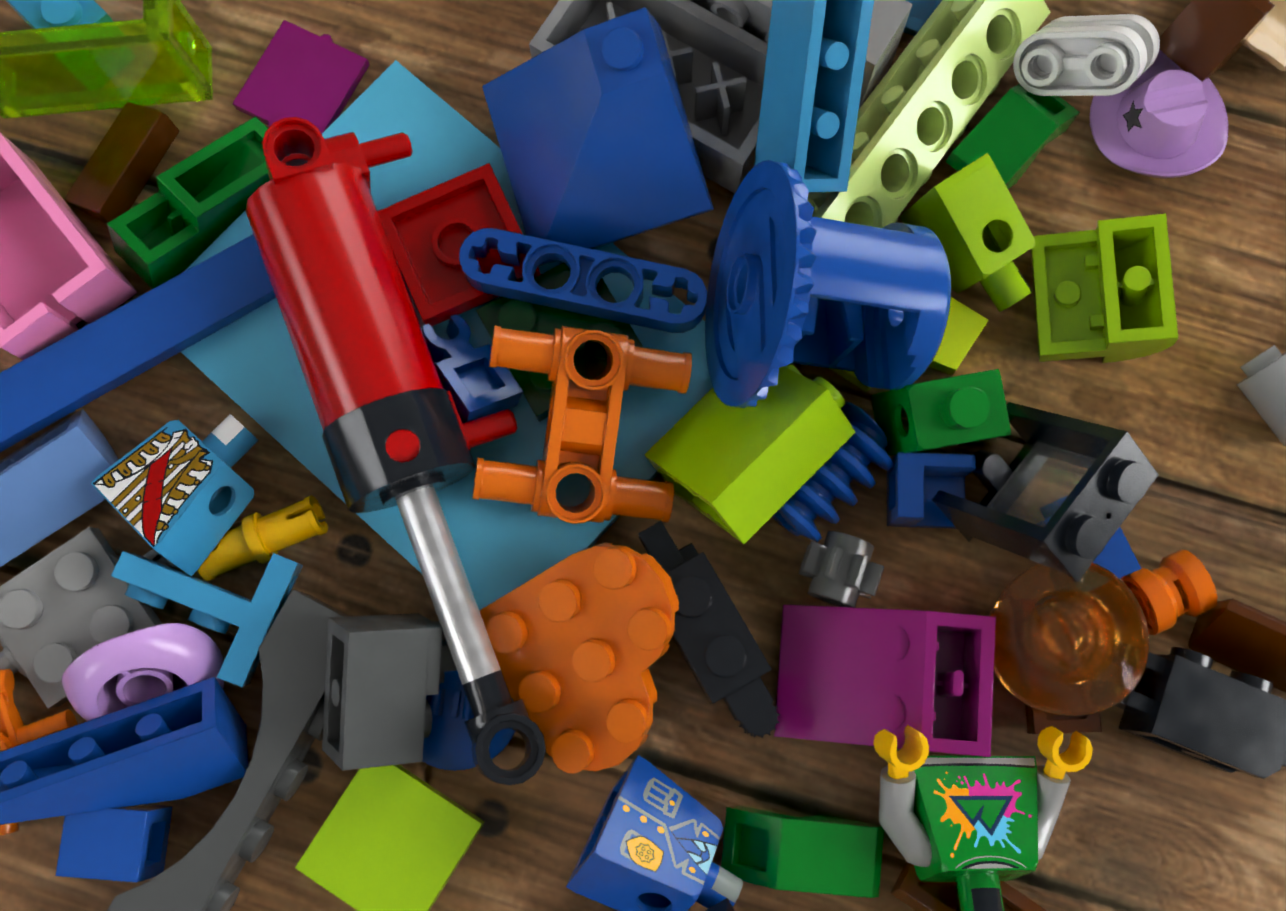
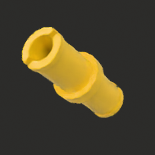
(264, 535)

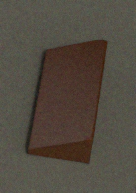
(122, 162)
(1243, 640)

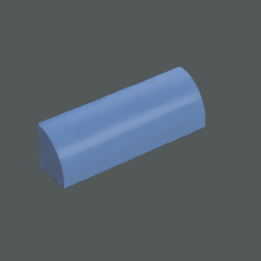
(50, 483)

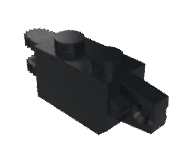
(714, 635)
(1208, 715)

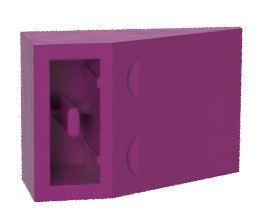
(881, 669)

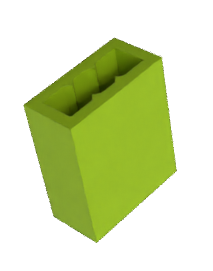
(752, 460)

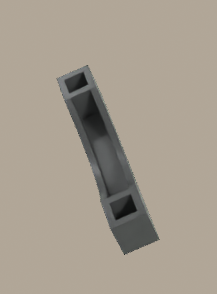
(291, 719)

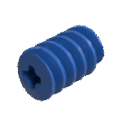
(835, 475)

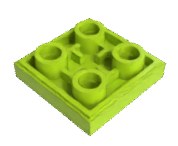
(389, 842)

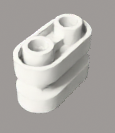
(1086, 55)

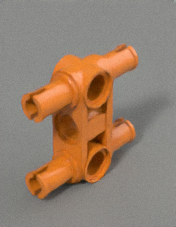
(582, 425)

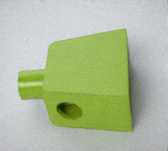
(978, 231)

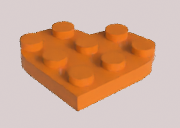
(583, 649)

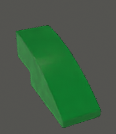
(192, 205)

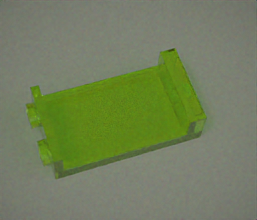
(106, 64)

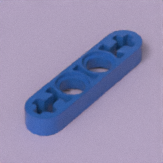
(586, 270)

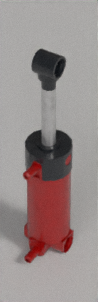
(377, 387)

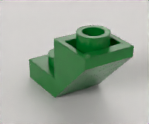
(1015, 132)
(803, 852)

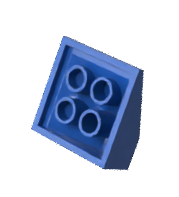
(598, 136)

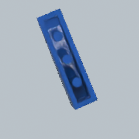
(128, 757)

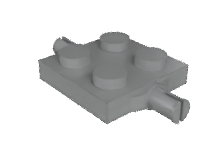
(65, 609)

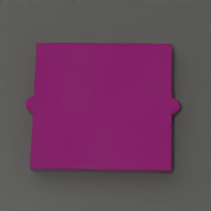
(301, 78)

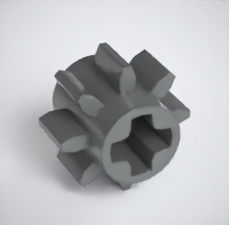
(841, 569)

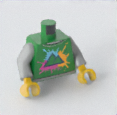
(974, 814)

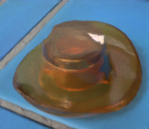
(1069, 641)

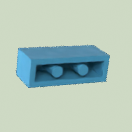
(814, 88)

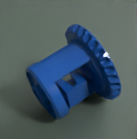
(818, 293)

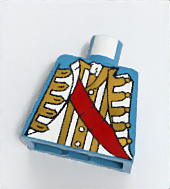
(181, 489)

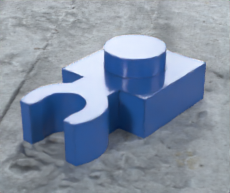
(467, 374)

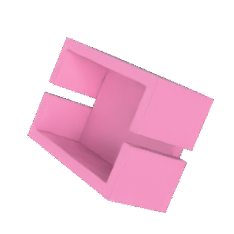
(48, 262)

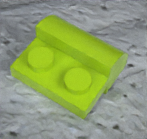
(1105, 291)

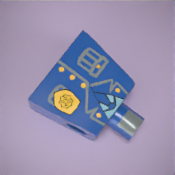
(653, 848)

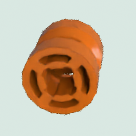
(1172, 590)

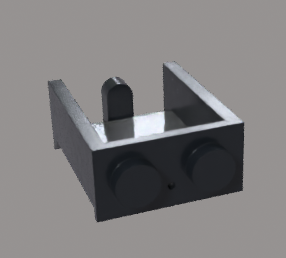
(1058, 493)

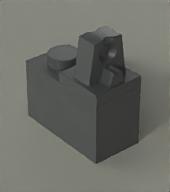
(379, 688)

